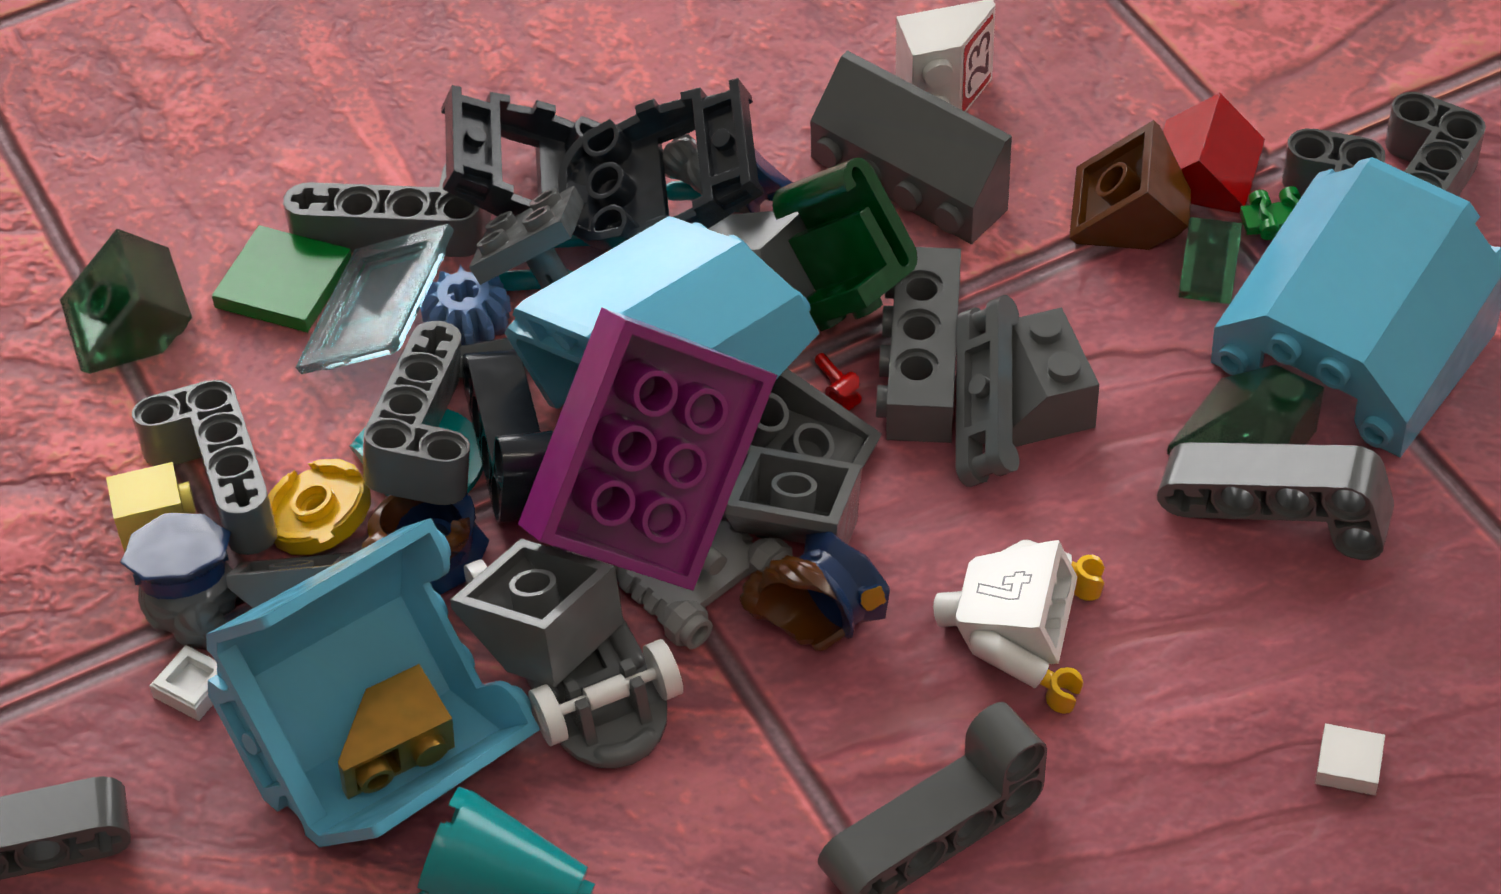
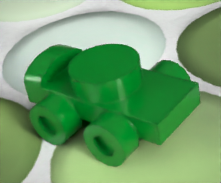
(1267, 217)

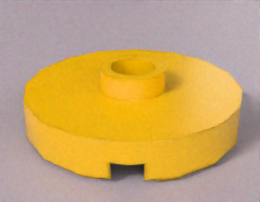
(319, 506)

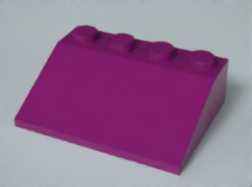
(646, 450)

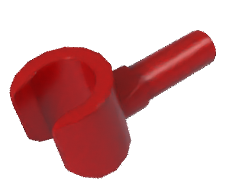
(842, 385)

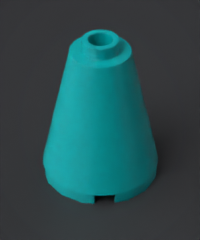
(496, 854)

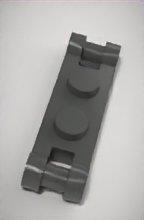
(985, 392)

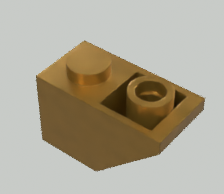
(394, 729)

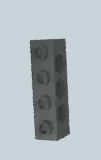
(921, 350)

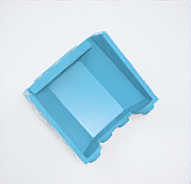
(672, 279)
(1373, 294)
(303, 662)

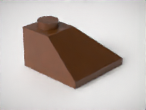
(1131, 194)

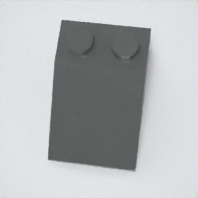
(812, 424)

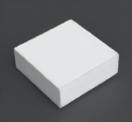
(185, 683)
(1350, 759)

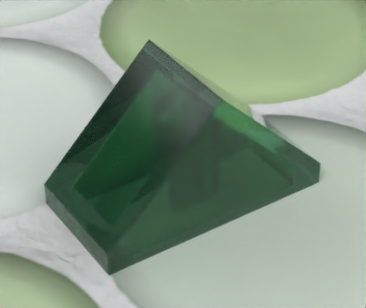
(1210, 260)

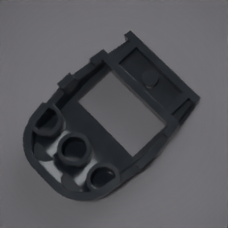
(475, 151)
(623, 169)

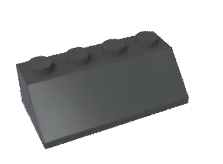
(920, 147)

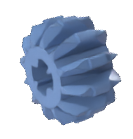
(471, 307)

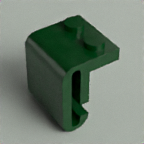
(851, 242)

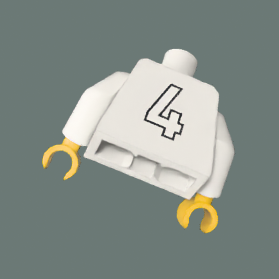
(1019, 610)

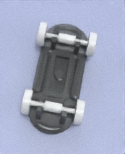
(611, 703)

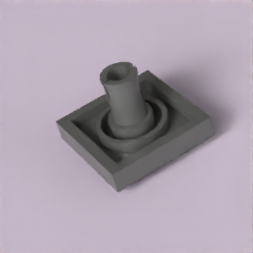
(529, 238)

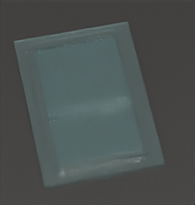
(376, 300)

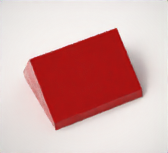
(1215, 153)

